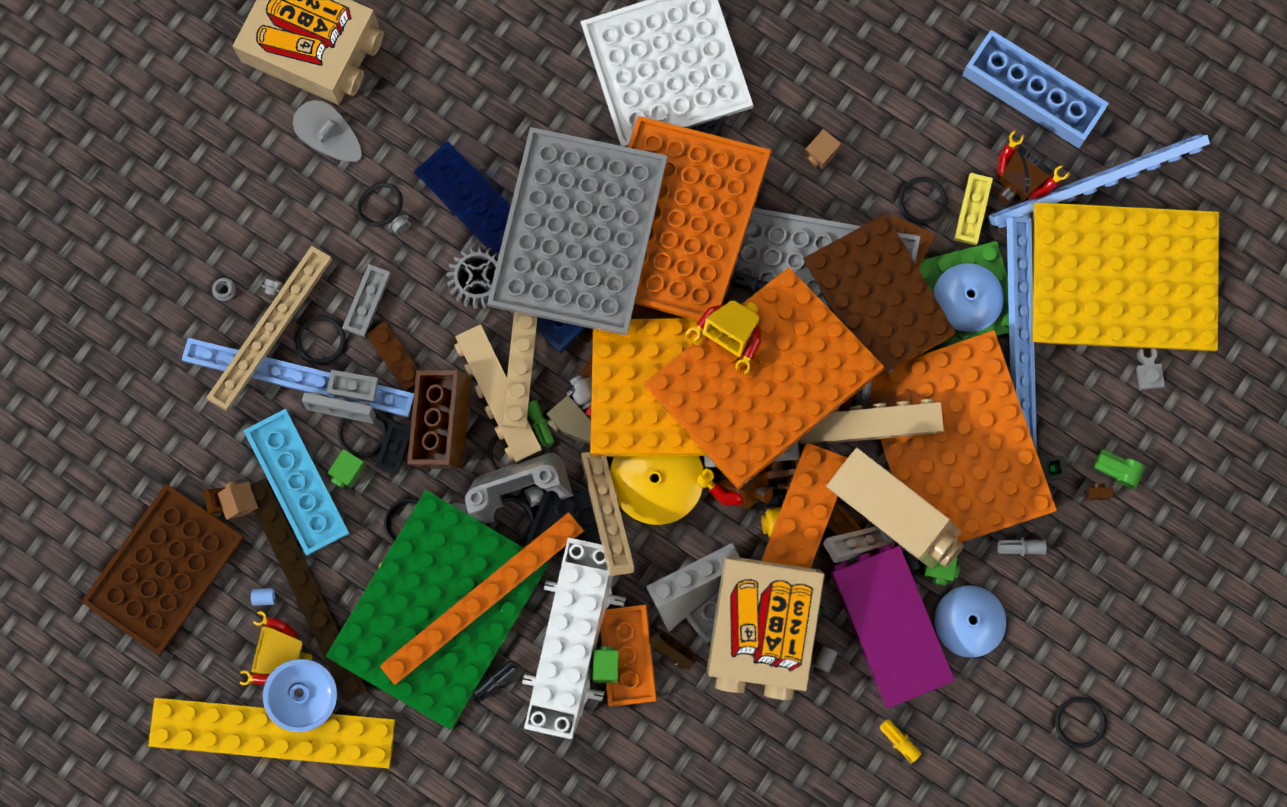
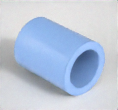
(263, 596)

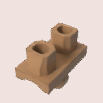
(776, 473)

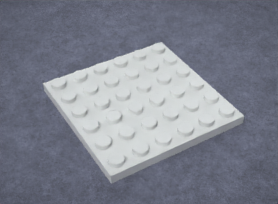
(666, 64)

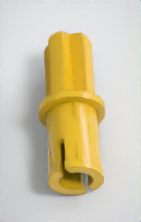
(900, 741)

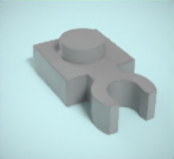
(1149, 374)

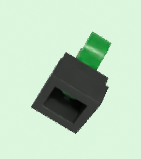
(1054, 468)

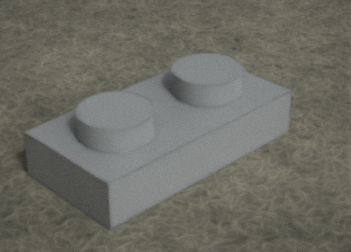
(352, 386)

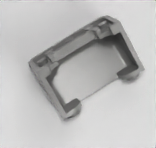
(545, 471)

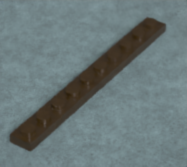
(303, 585)

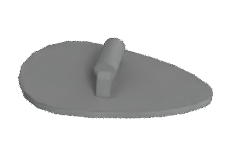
(326, 131)

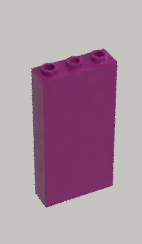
(891, 625)

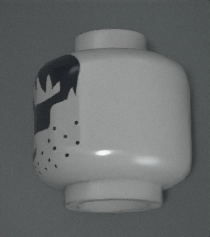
(580, 392)

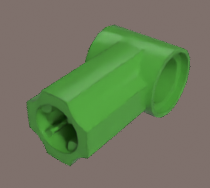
(1125, 471)

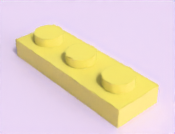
(973, 209)

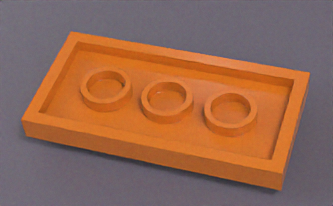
(630, 635)

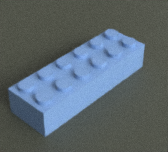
(1035, 89)

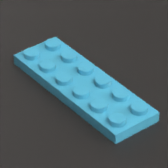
(296, 482)

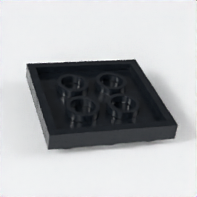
(554, 508)

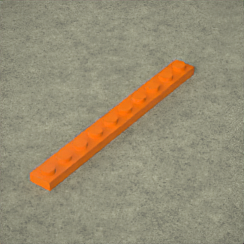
(481, 598)

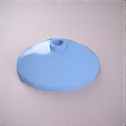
(969, 313)
(953, 624)
(303, 711)

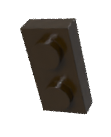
(681, 655)

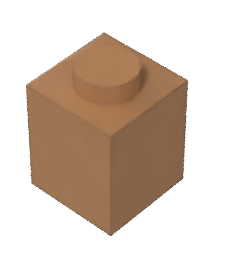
(821, 150)
(237, 499)

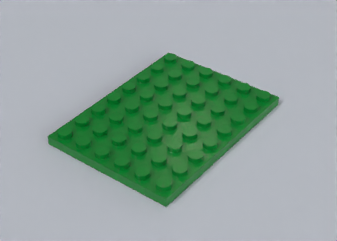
(423, 575)

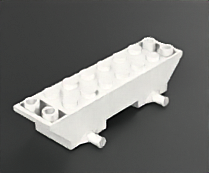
(570, 641)

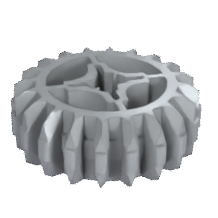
(471, 285)

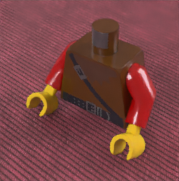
(1024, 174)
(729, 495)

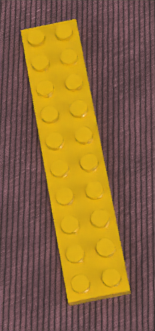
(252, 733)

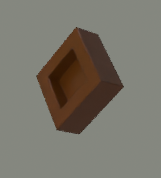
(1098, 492)
(212, 501)

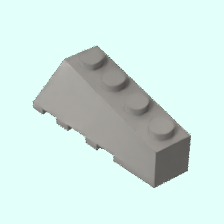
(688, 587)

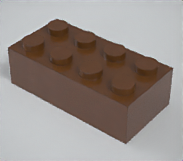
(439, 419)

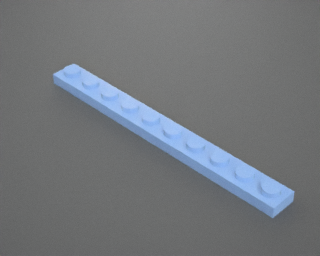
(1107, 177)
(1021, 317)
(292, 376)

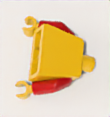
(733, 328)
(275, 646)

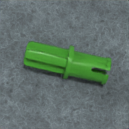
(539, 424)

